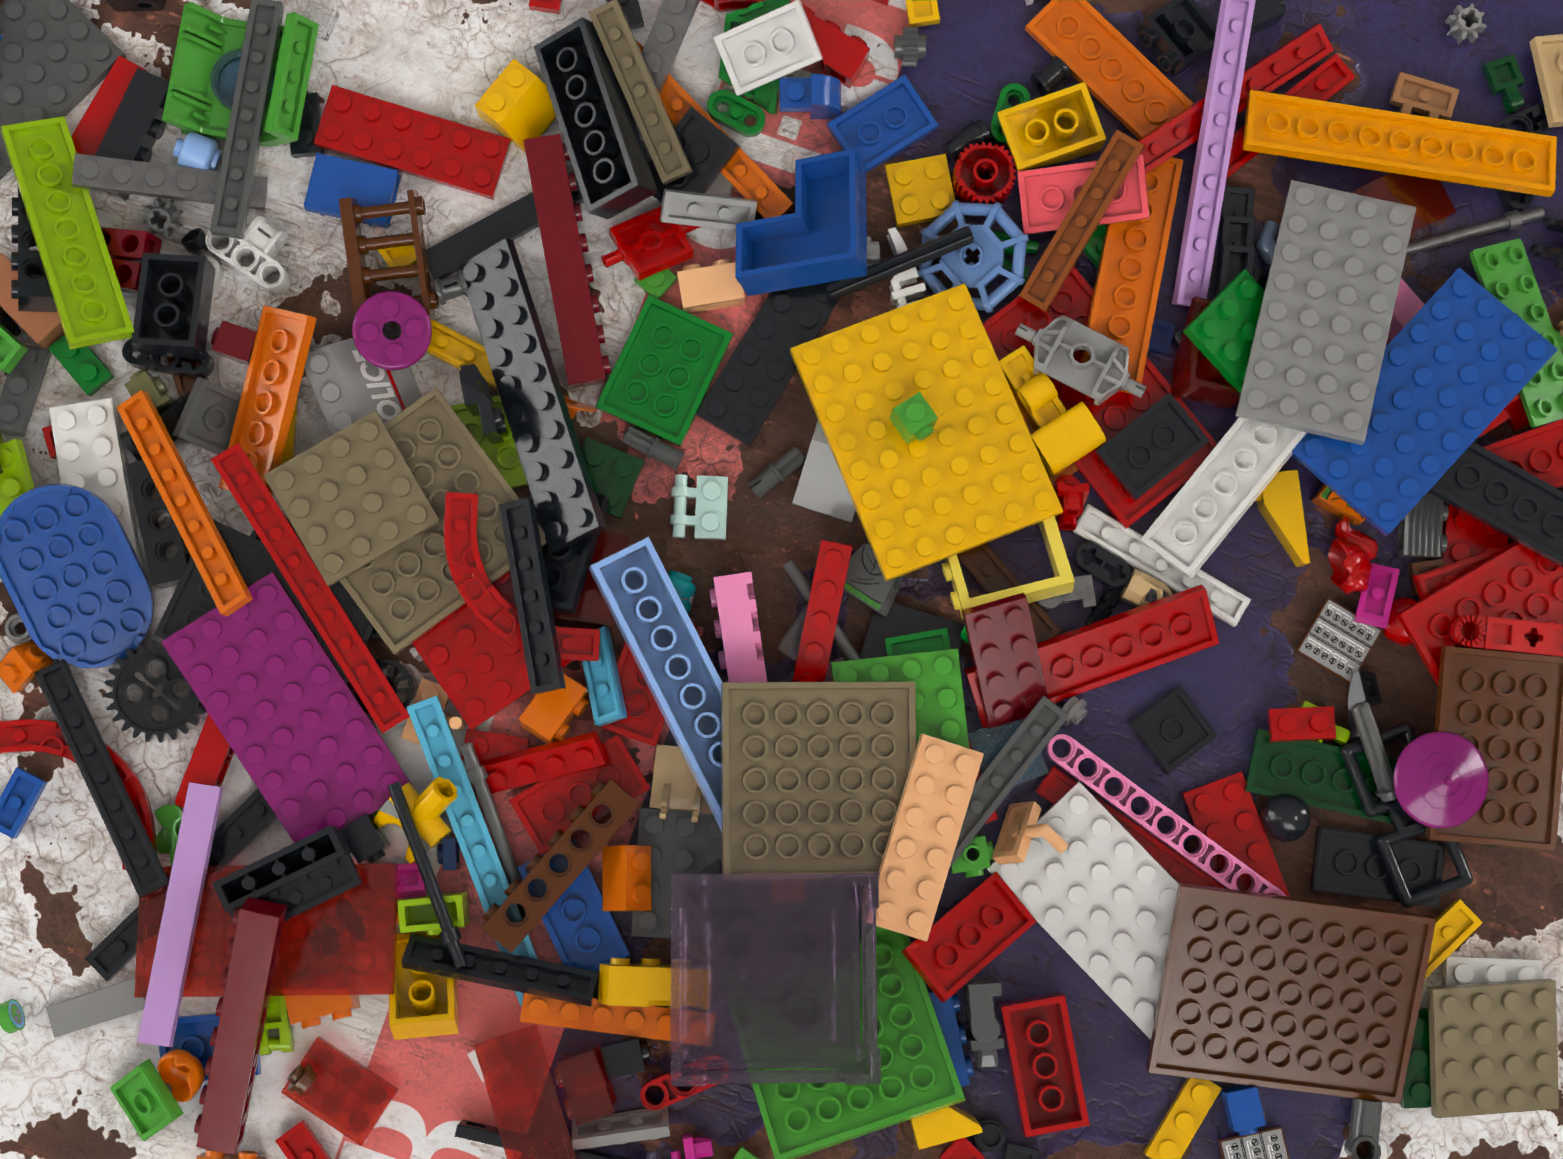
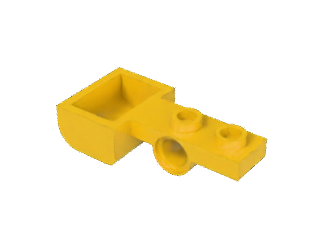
(1061, 433)

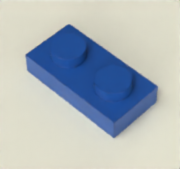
(19, 801)

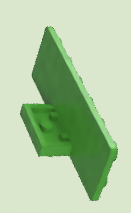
(1509, 277)

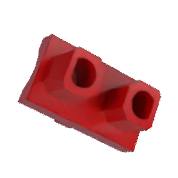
(1072, 498)

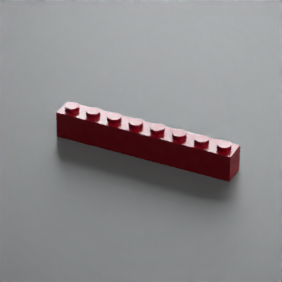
(565, 261)
(240, 1025)

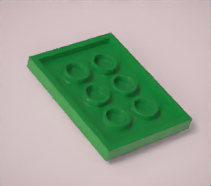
(664, 371)

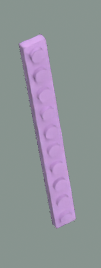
(1213, 150)

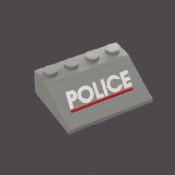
(353, 387)

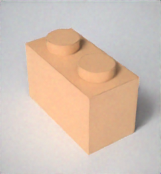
(710, 287)

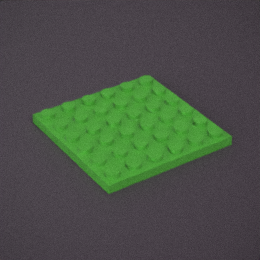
(914, 1069)

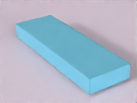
(604, 683)

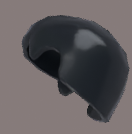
(1285, 817)

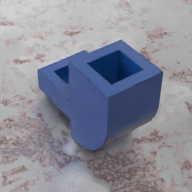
(815, 95)

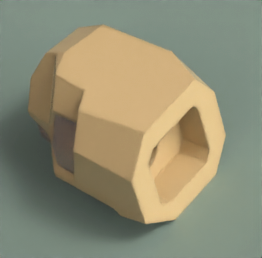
(1143, 589)

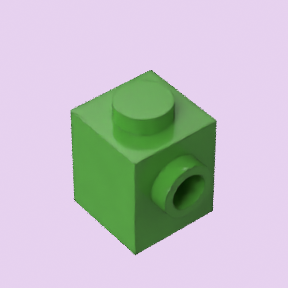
(914, 419)

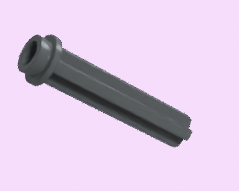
(1374, 751)

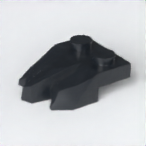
(480, 402)

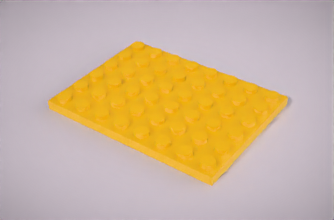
(964, 480)

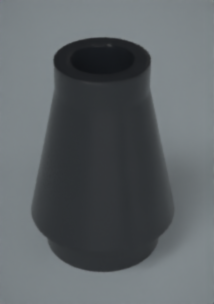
(973, 133)

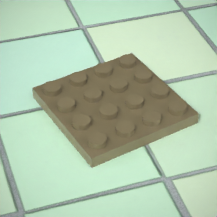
(352, 498)
(1493, 1048)

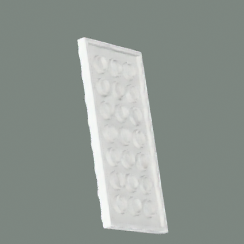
(1100, 901)

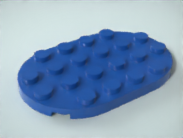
(74, 575)

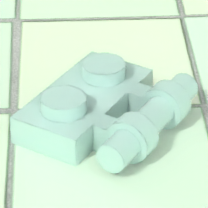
(710, 510)

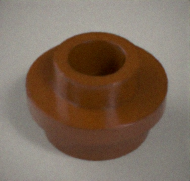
(301, 1078)

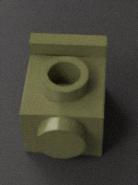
(152, 385)

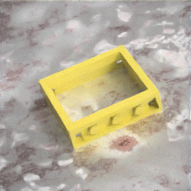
(1036, 591)

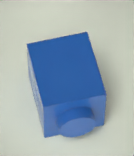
(1243, 1109)

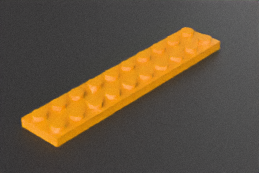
(1400, 143)

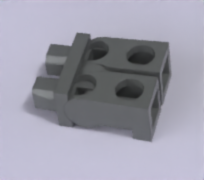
(981, 1021)

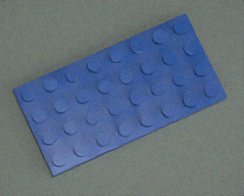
(1432, 400)

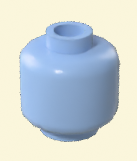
(197, 152)

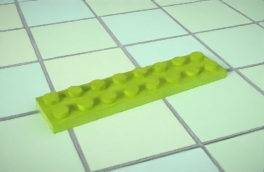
(67, 233)

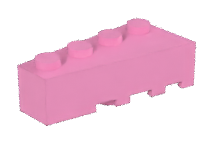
(738, 628)

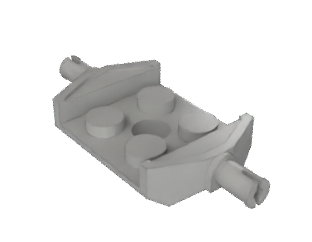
(1096, 378)

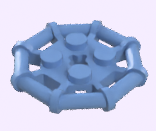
(990, 257)

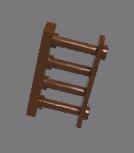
(358, 245)

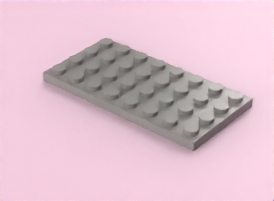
(1326, 312)

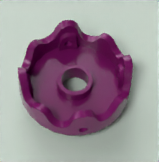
(397, 353)

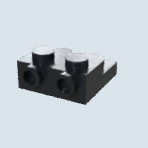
(1177, 35)

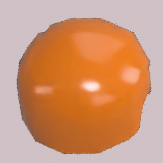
(182, 1073)

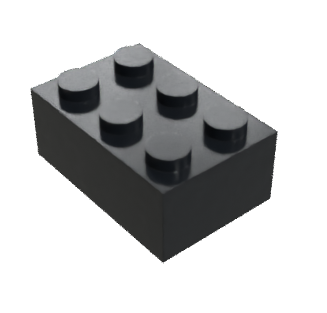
(173, 305)

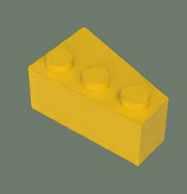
(634, 984)

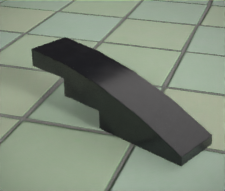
(1235, 235)

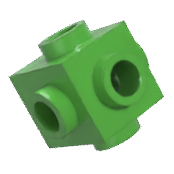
(981, 860)

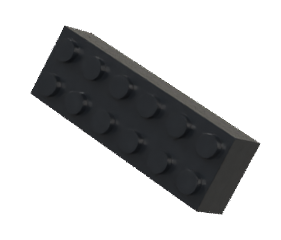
(594, 120)

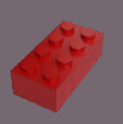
(1043, 1064)

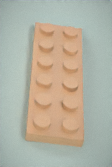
(925, 835)

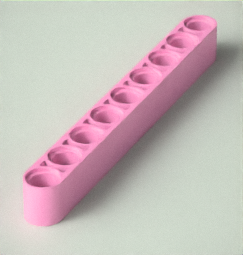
(1155, 810)

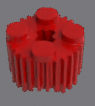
(984, 160)

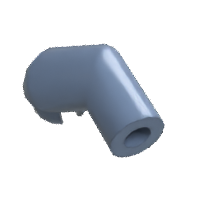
(1266, 241)

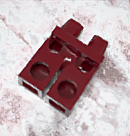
(126, 254)

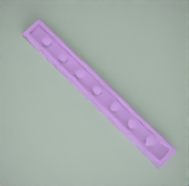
(180, 915)

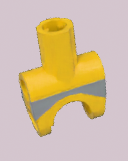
(425, 811)

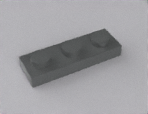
(22, 390)

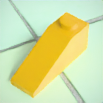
(1283, 511)

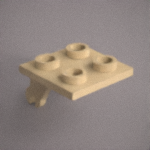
(675, 785)

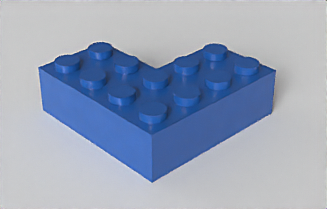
(818, 241)

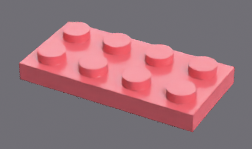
(1051, 191)

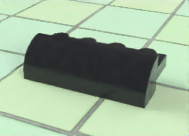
(295, 875)

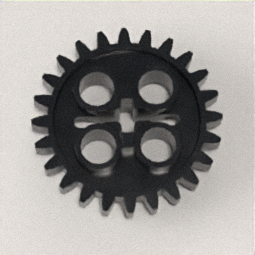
(138, 713)

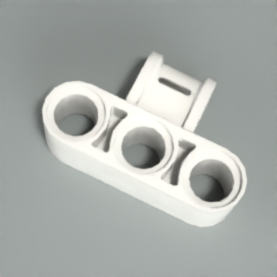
(262, 248)

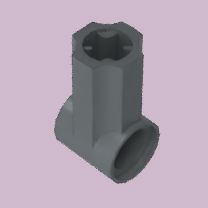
(1364, 1126)

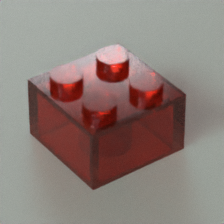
(586, 1085)

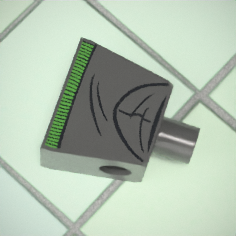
(867, 582)

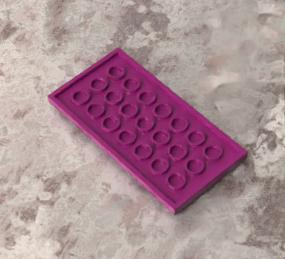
(286, 712)

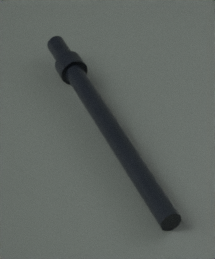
(450, 935)

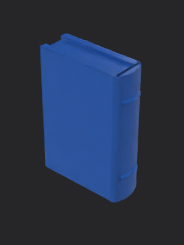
(344, 178)

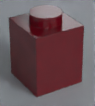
(233, 342)

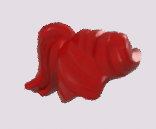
(1351, 558)

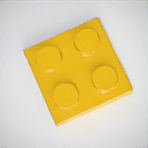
(919, 189)

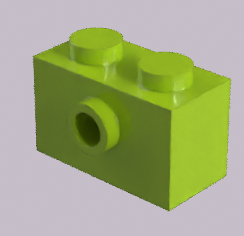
(418, 914)

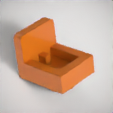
(21, 663)

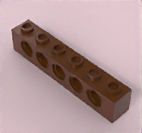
(511, 932)

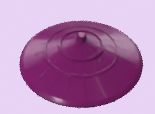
(1440, 779)

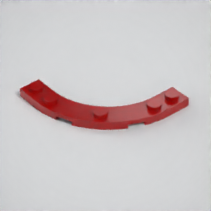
(483, 597)
(47, 737)

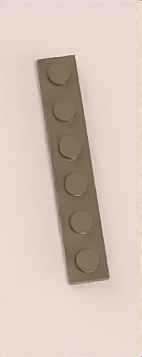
(640, 91)

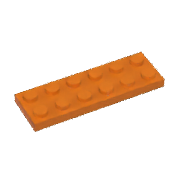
(1108, 65)
(271, 387)

